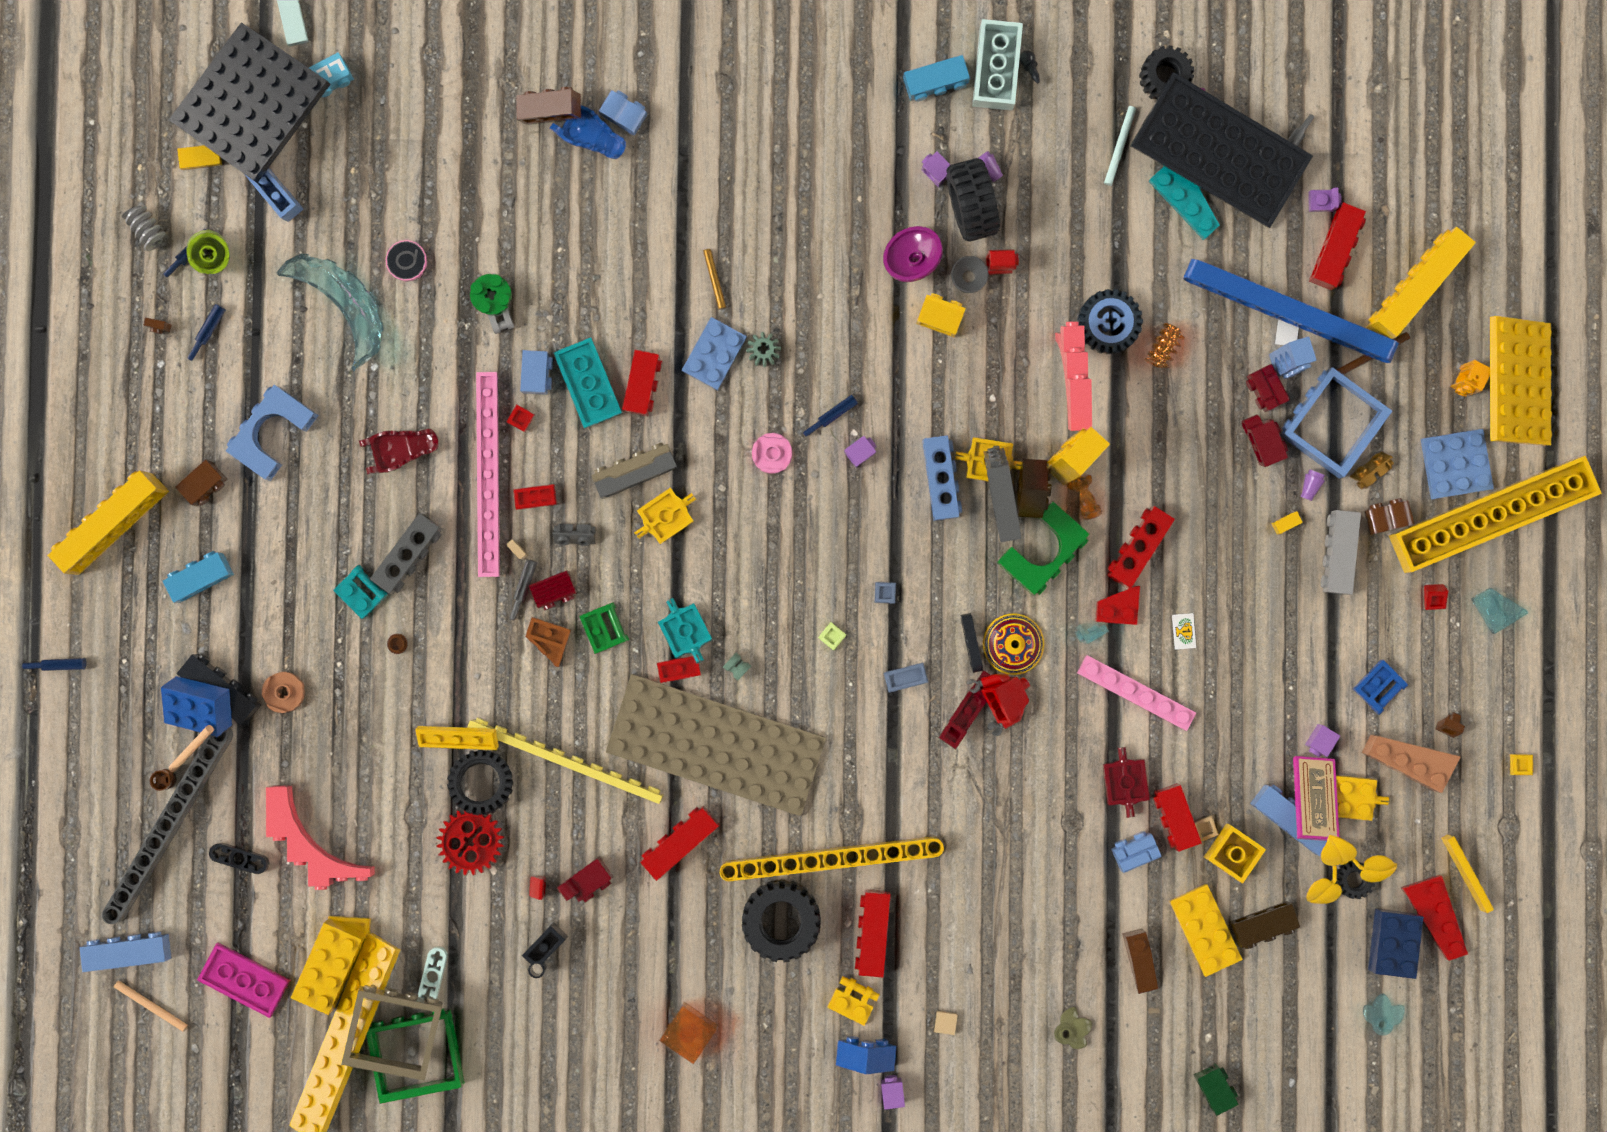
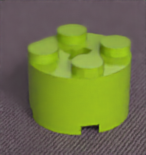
(205, 263)

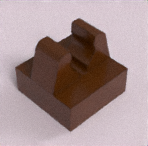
(1451, 725)

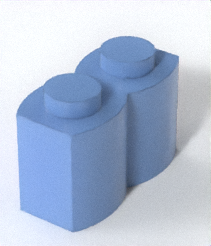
(623, 112)

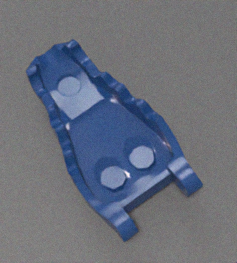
(591, 134)

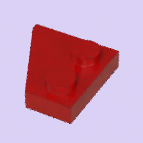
(1119, 608)

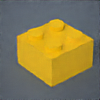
(1234, 853)

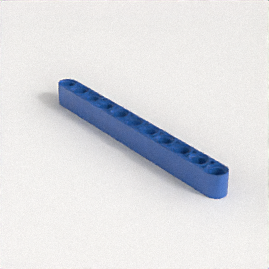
(1290, 311)

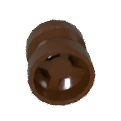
(158, 779)

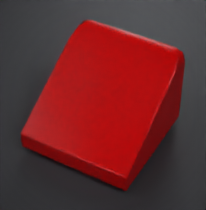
(1435, 596)
(537, 887)

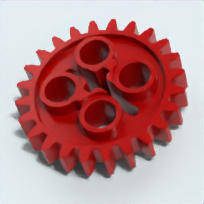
(485, 853)

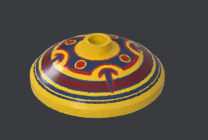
(998, 642)

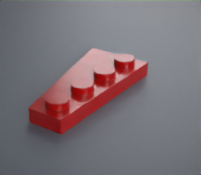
(1433, 903)

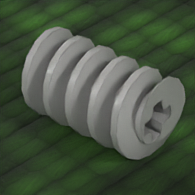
(143, 227)

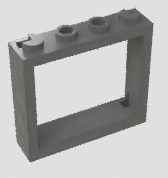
(1002, 494)

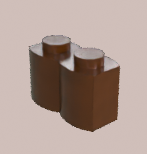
(1389, 517)

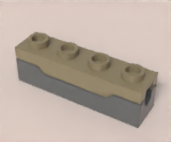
(634, 471)

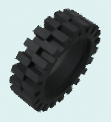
(459, 769)

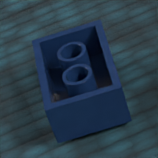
(1395, 943)

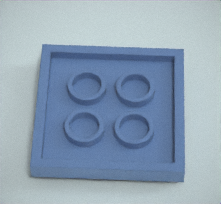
(1457, 464)

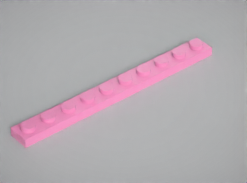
(488, 474)

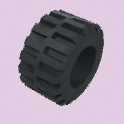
(1168, 57)

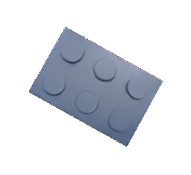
(714, 353)

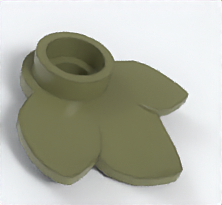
(1076, 1029)

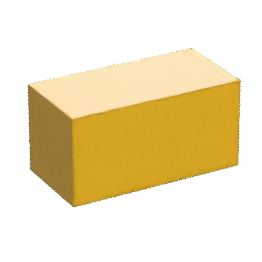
(1286, 522)

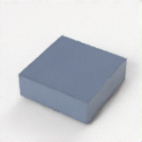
(885, 592)

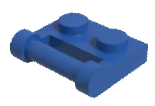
(1375, 682)

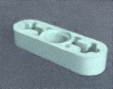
(431, 960)

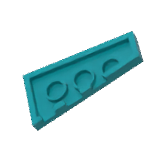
(1186, 201)

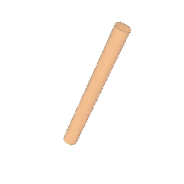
(191, 748)
(150, 1006)

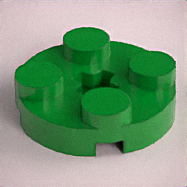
(501, 298)

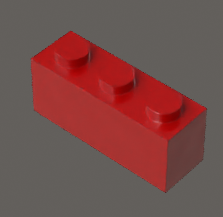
(642, 383)
(1176, 817)

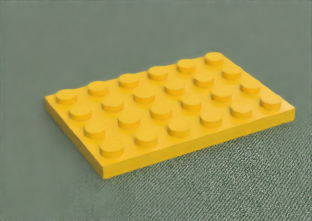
(1520, 381)

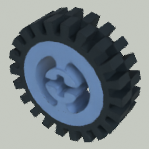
(1130, 321)

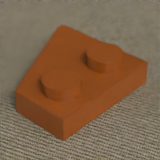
(549, 639)

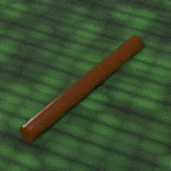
(1364, 358)

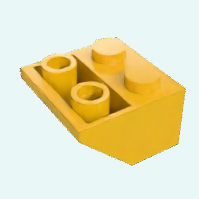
(941, 315)

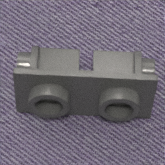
(584, 536)

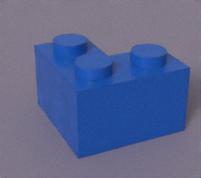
(866, 1056)

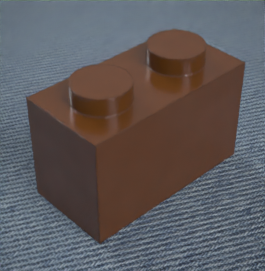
(201, 483)

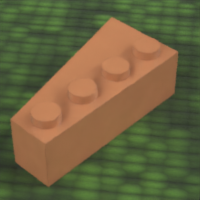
(1418, 763)

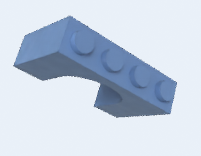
(246, 446)

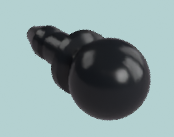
(1027, 59)

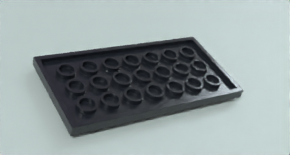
(1221, 150)

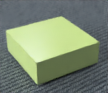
(832, 636)

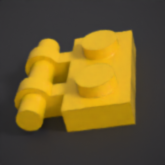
(850, 1006)

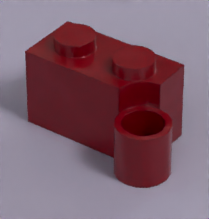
(1265, 440)
(586, 881)

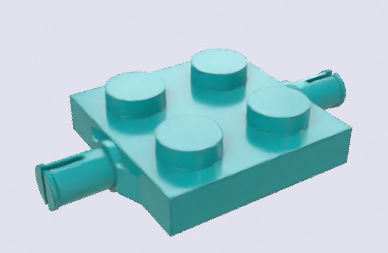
(685, 630)

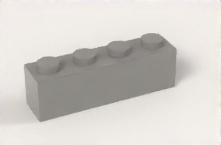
(1341, 552)

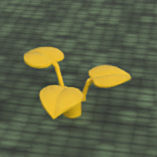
(1340, 852)

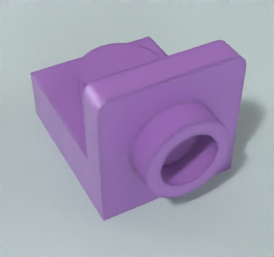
(1324, 200)

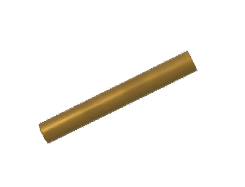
(714, 279)

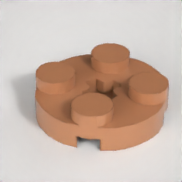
(273, 698)

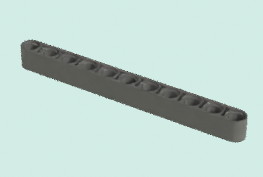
(160, 831)

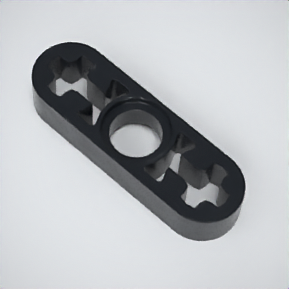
(971, 642)
(252, 868)

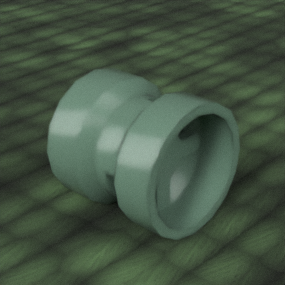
(737, 671)

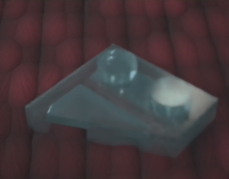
(1497, 610)

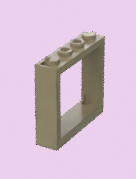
(385, 1065)

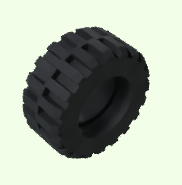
(973, 199)
(781, 949)

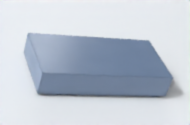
(905, 677)

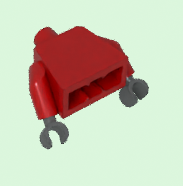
(1005, 698)

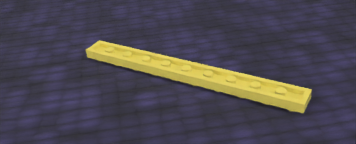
(574, 763)

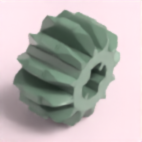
(758, 345)

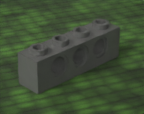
(383, 575)

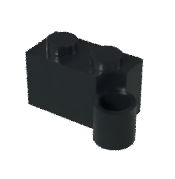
(543, 948)

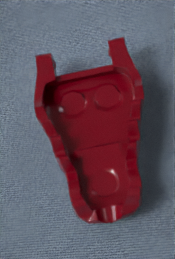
(397, 448)

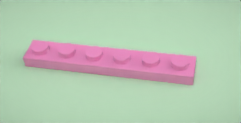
(1136, 693)

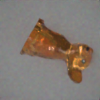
(1090, 508)

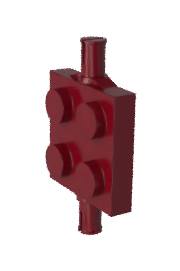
(1126, 782)

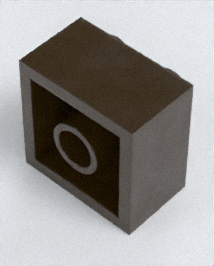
(1033, 488)

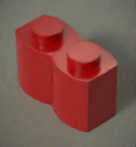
(1001, 261)

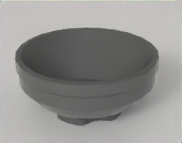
(972, 264)

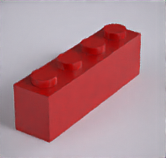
(1337, 246)
(679, 843)
(873, 934)

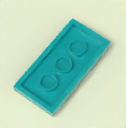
(587, 383)

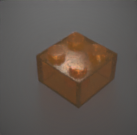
(688, 1032)

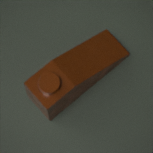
(1140, 960)

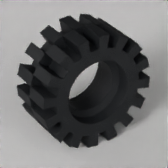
(1357, 892)

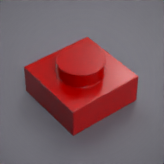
(520, 418)

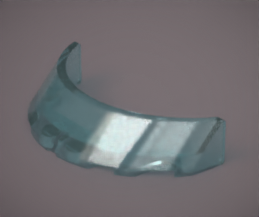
(347, 294)

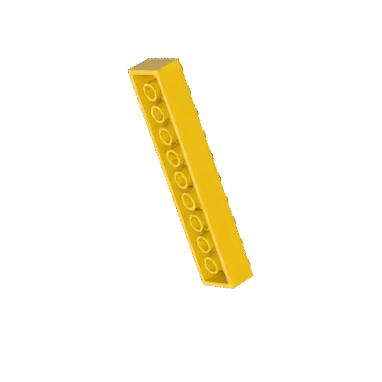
(1495, 514)

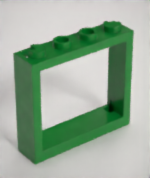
(390, 1095)

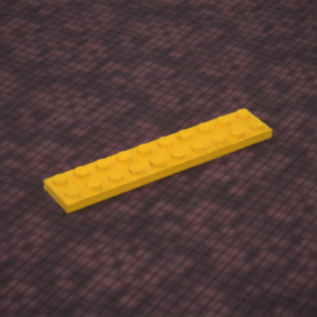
(328, 1075)

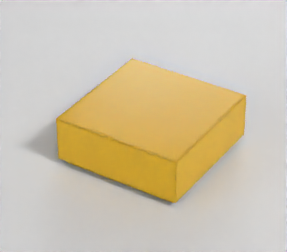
(1521, 764)

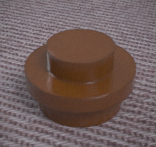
(397, 643)

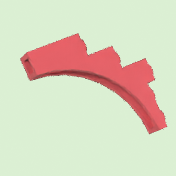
(1078, 385)
(323, 867)

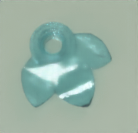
(1383, 1011)

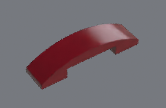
(964, 716)

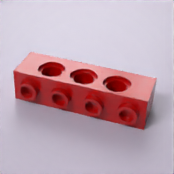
(1162, 523)

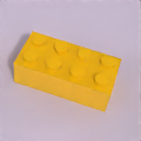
(328, 966)

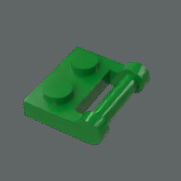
(597, 630)

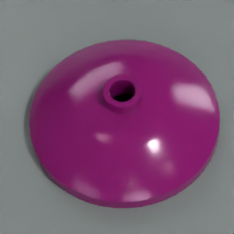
(908, 247)

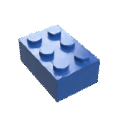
(196, 705)

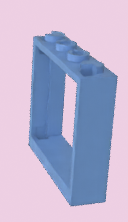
(1362, 442)

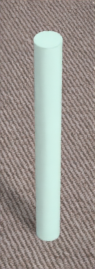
(1120, 145)

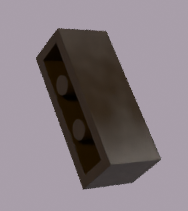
(1265, 925)

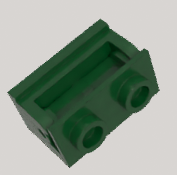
(1216, 1089)

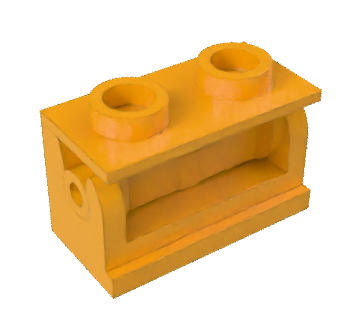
(1471, 378)

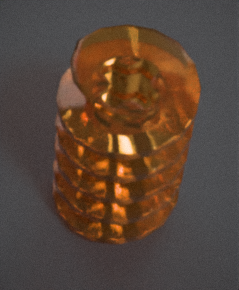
(1164, 346)

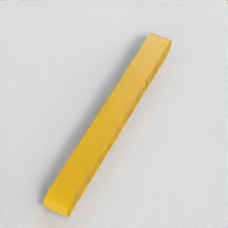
(841, 862)

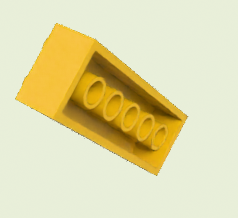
(1421, 283)
(1077, 455)
(107, 523)

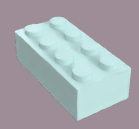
(997, 64)

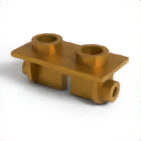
(1379, 463)

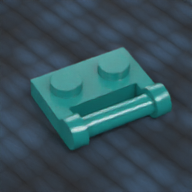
(355, 596)

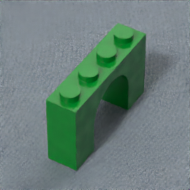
(1069, 536)

